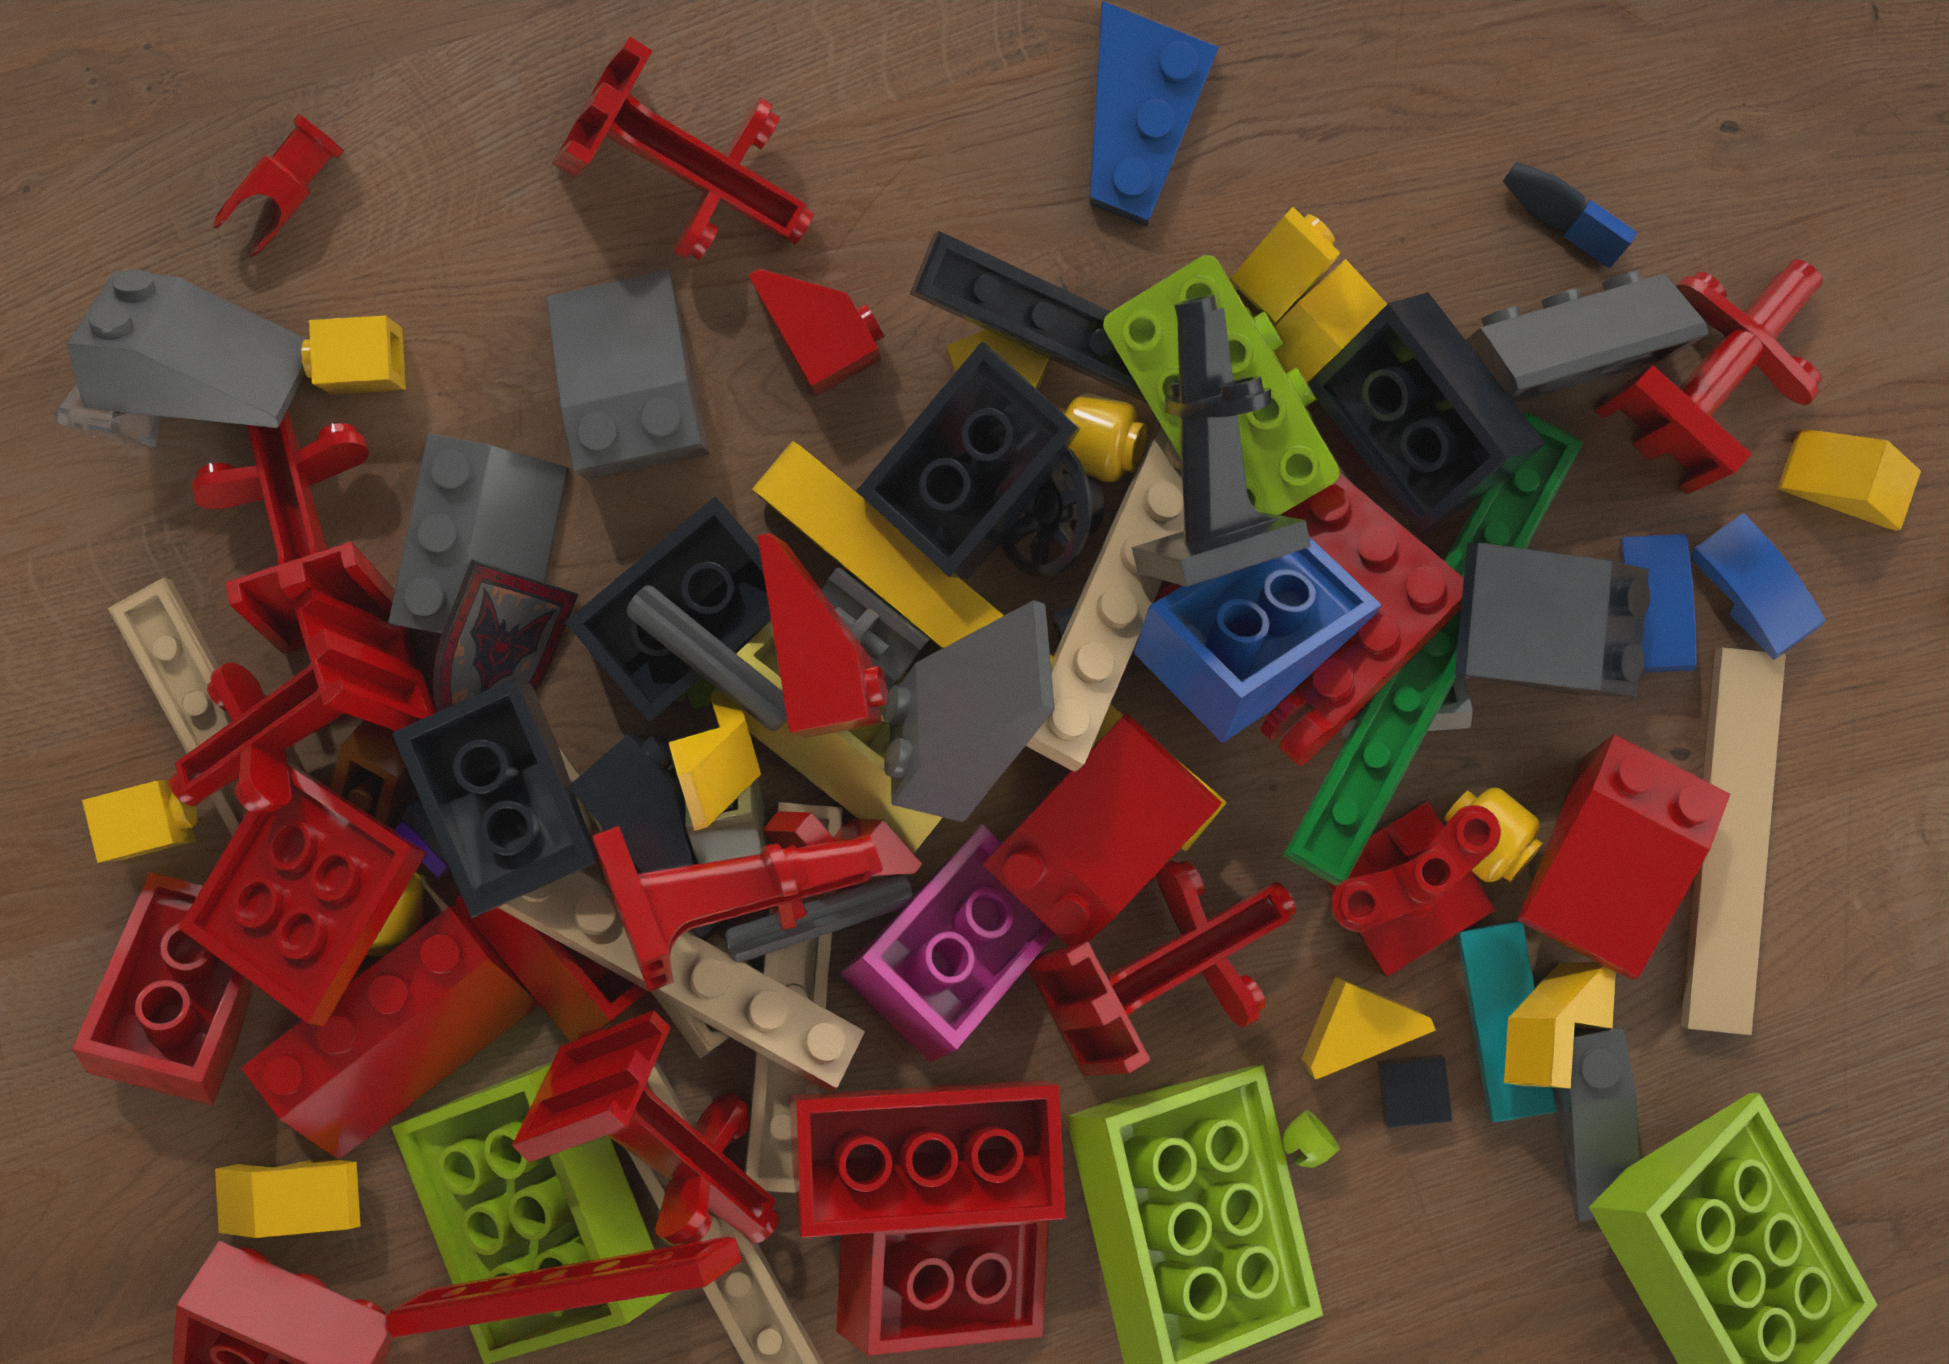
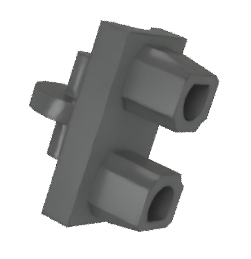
(878, 627)

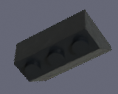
(1424, 412)
(706, 571)

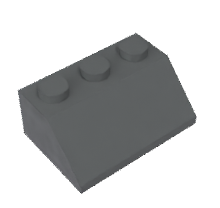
(1586, 336)
(477, 507)

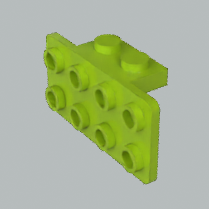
(1279, 443)

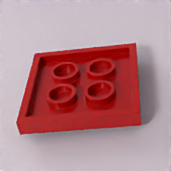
(303, 896)

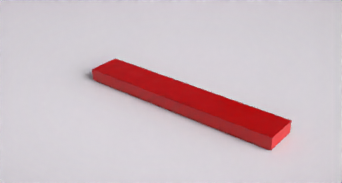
(566, 1287)

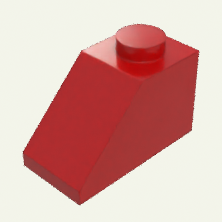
(820, 328)

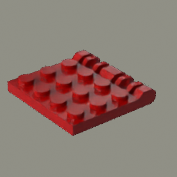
(1416, 601)

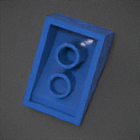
(1252, 635)

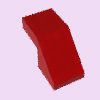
(805, 830)

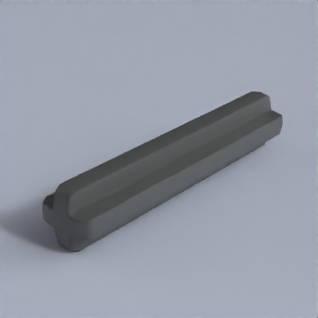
(708, 657)
(821, 918)

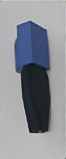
(1568, 211)

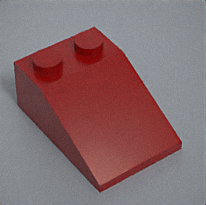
(1102, 833)
(1622, 855)
(165, 1003)
(942, 1286)

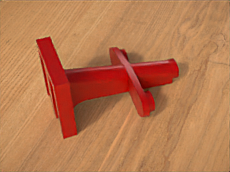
(621, 118)
(1681, 417)
(304, 562)
(355, 669)
(1417, 883)
(671, 901)
(1095, 1006)
(602, 1090)

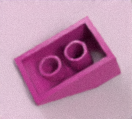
(948, 952)

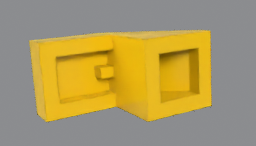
(1326, 320)
(715, 763)
(1544, 1023)
(287, 1198)

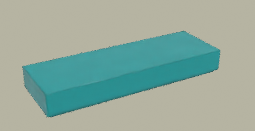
(1496, 983)

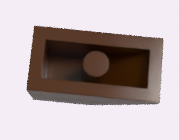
(373, 773)

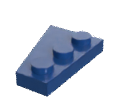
(1142, 108)

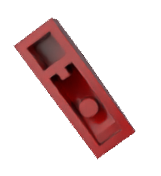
(820, 661)

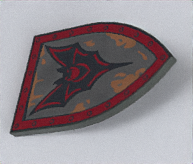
(498, 632)

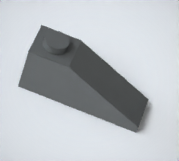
(1597, 1116)

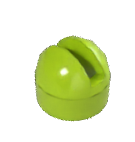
(1312, 1138)

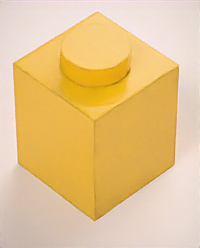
(355, 355)
(138, 821)

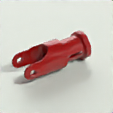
(284, 177)

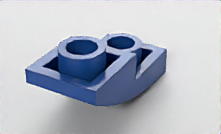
(1761, 583)
(1670, 619)

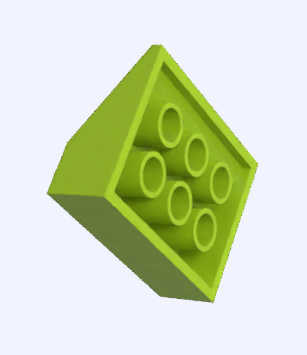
(517, 1216)
(1194, 1218)
(1734, 1246)

